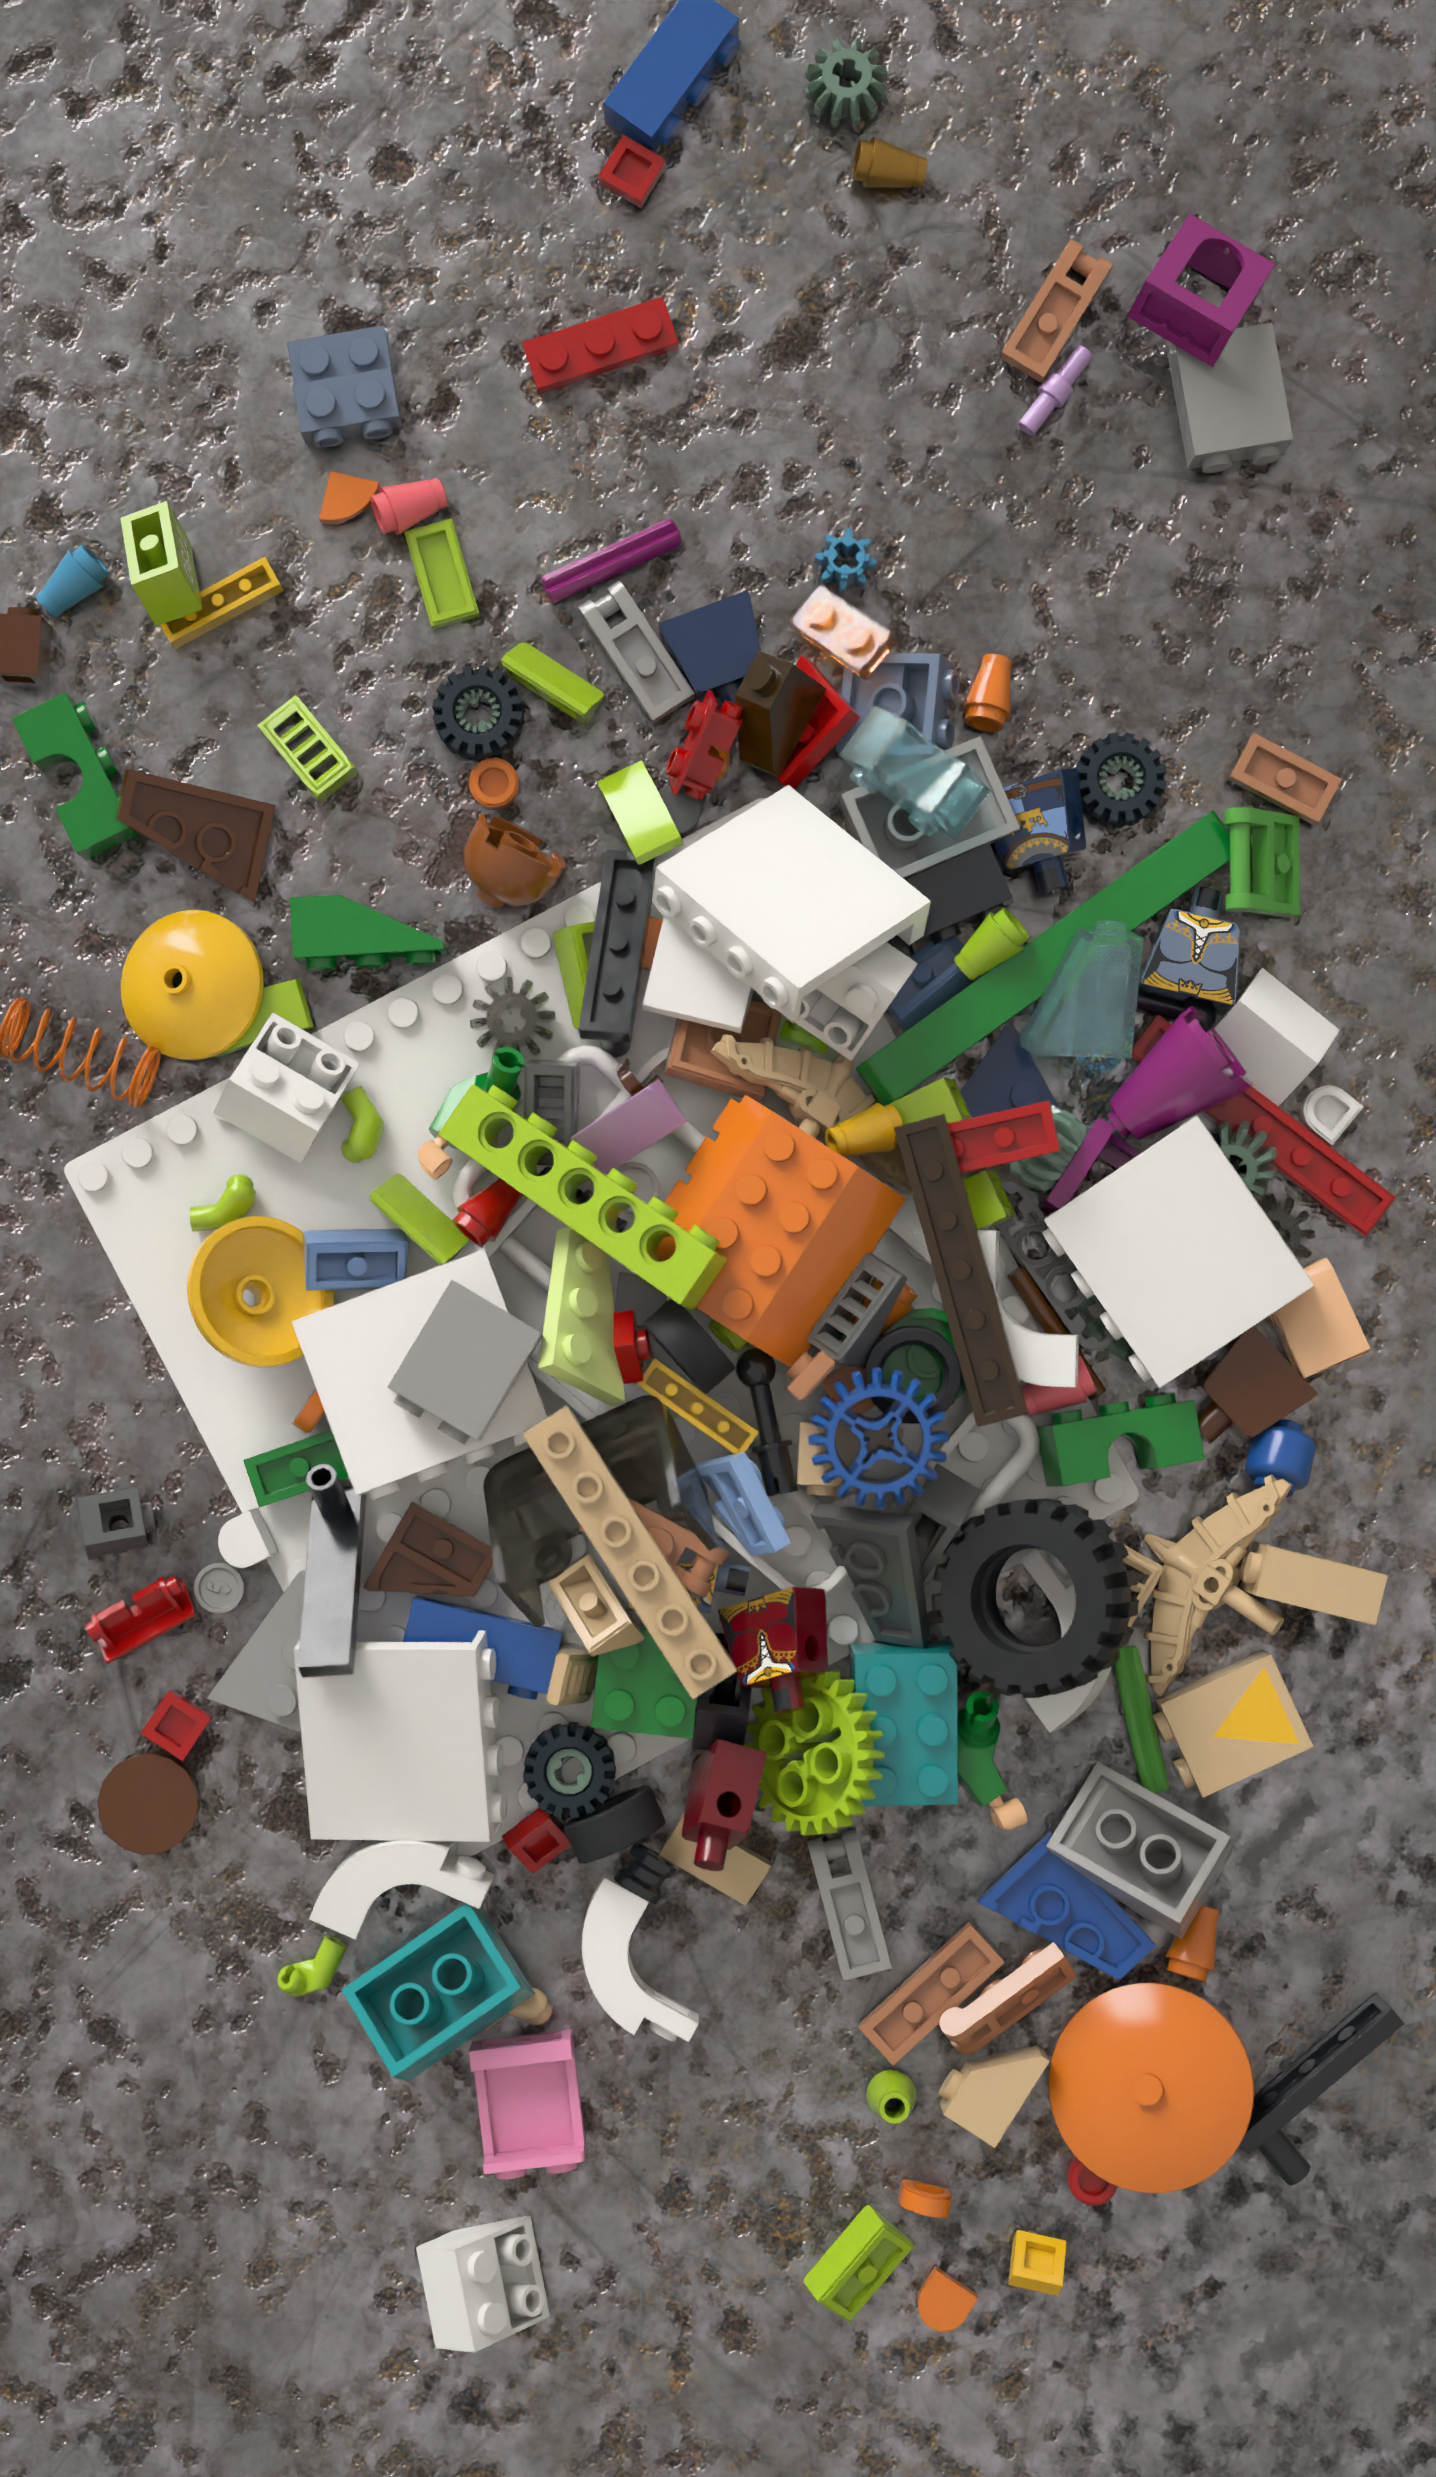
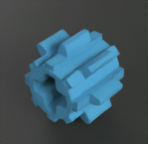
(846, 547)

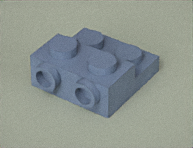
(344, 386)
(910, 687)

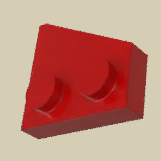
(825, 729)

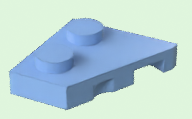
(744, 1503)

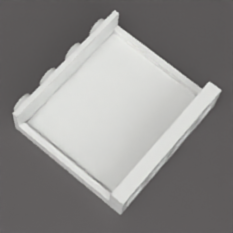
(786, 899)
(1176, 1253)
(357, 1352)
(404, 1744)

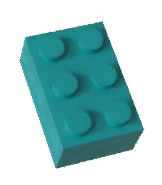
(918, 1718)
(437, 1992)

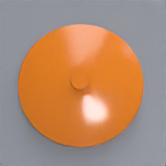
(1151, 2087)

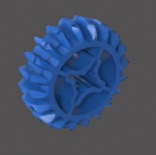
(853, 1474)

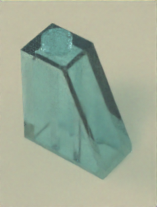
(1090, 997)

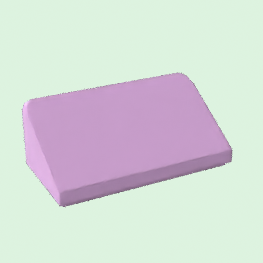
(631, 1127)

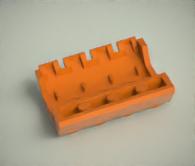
(786, 1220)

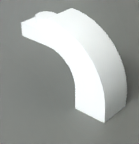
(1037, 1356)
(1056, 1583)
(387, 1864)
(609, 1968)

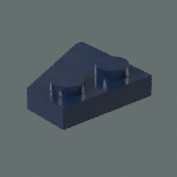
(1005, 1078)

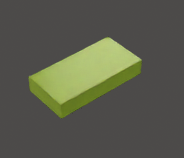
(442, 574)

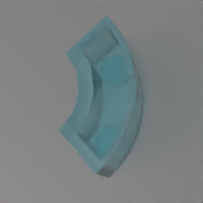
(914, 774)

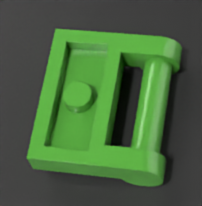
(1274, 862)

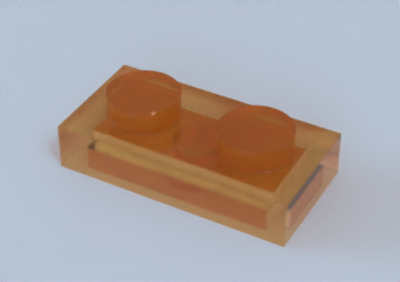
(842, 632)

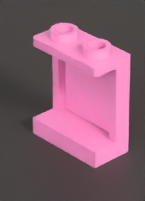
(528, 2103)

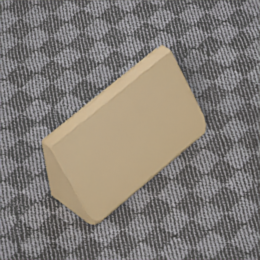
(595, 1608)
(742, 1868)

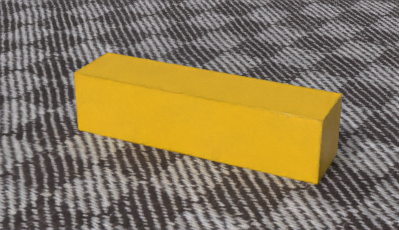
(225, 601)
(697, 1408)

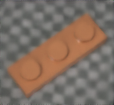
(931, 1990)

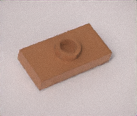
(808, 1374)

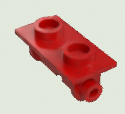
(708, 727)
(156, 1611)

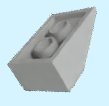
(891, 837)
(1141, 1848)

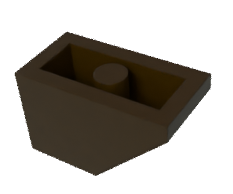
(775, 712)

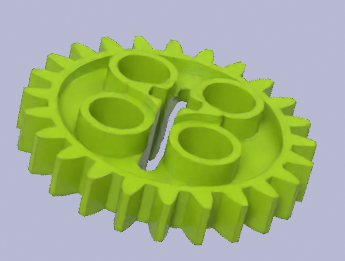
(834, 1776)

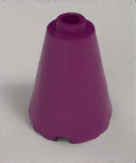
(1177, 1079)

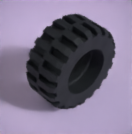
(972, 1609)

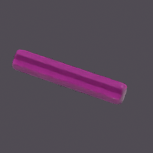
(611, 560)

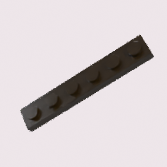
(961, 1270)

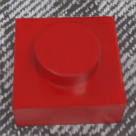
(632, 171)
(630, 1346)
(176, 1725)
(536, 1840)

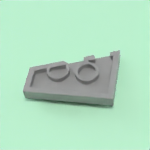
(264, 1671)

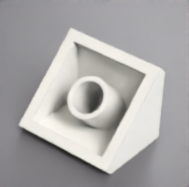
(1275, 1036)

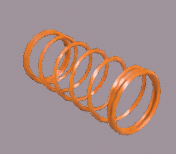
(21, 1009)

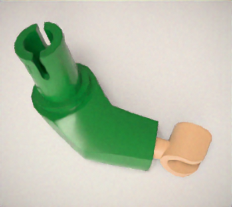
(502, 1073)
(977, 1740)

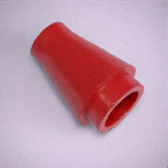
(487, 1212)

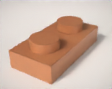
(1284, 779)

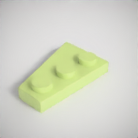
(580, 1320)

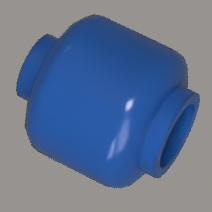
(1281, 1452)

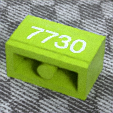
(161, 563)

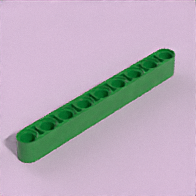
(1026, 975)

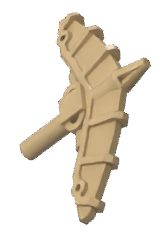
(816, 1089)
(1204, 1575)

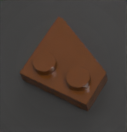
(431, 1557)

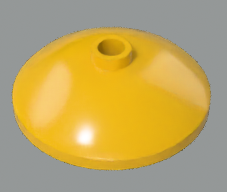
(217, 989)
(268, 1261)

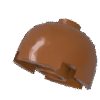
(508, 864)

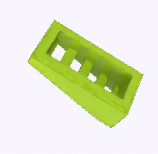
(331, 779)

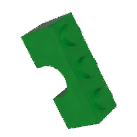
(61, 734)
(1078, 1447)

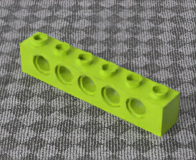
(475, 1131)

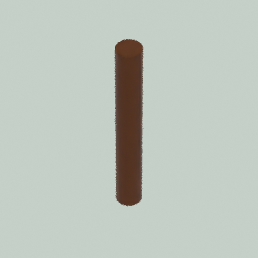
(1045, 1315)

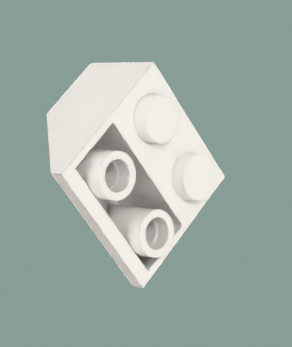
(855, 1000)
(286, 1087)
(482, 2284)

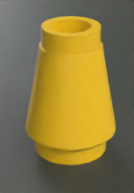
(866, 1131)

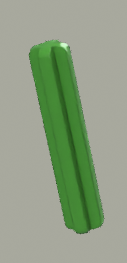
(1139, 1720)

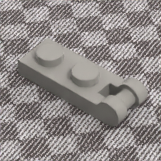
(637, 653)
(850, 1907)

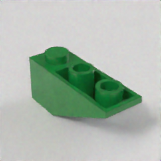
(342, 930)

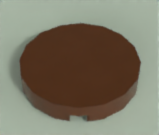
(148, 1803)

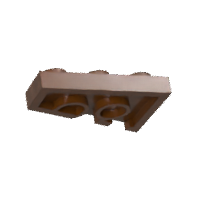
(201, 826)

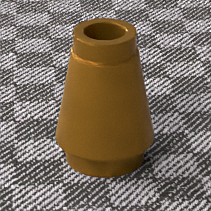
(887, 165)

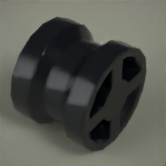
(645, 1873)

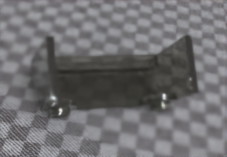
(535, 1525)

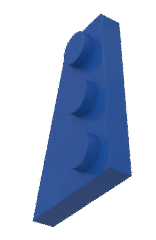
(1068, 1910)

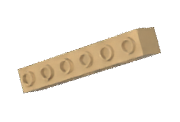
(630, 1551)

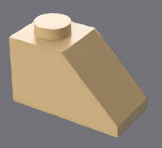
(847, 1447)
(991, 2091)

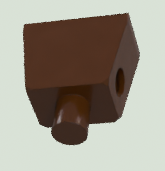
(1249, 1388)

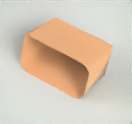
(1319, 1325)

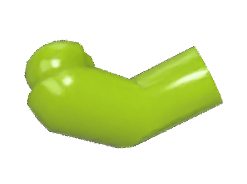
(366, 1128)

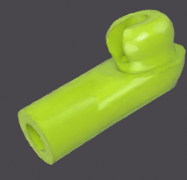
(232, 1205)
(312, 1974)

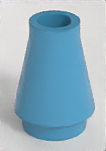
(73, 580)

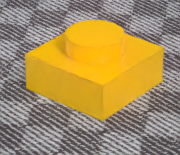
(1037, 2263)

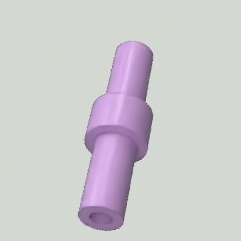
(1055, 390)

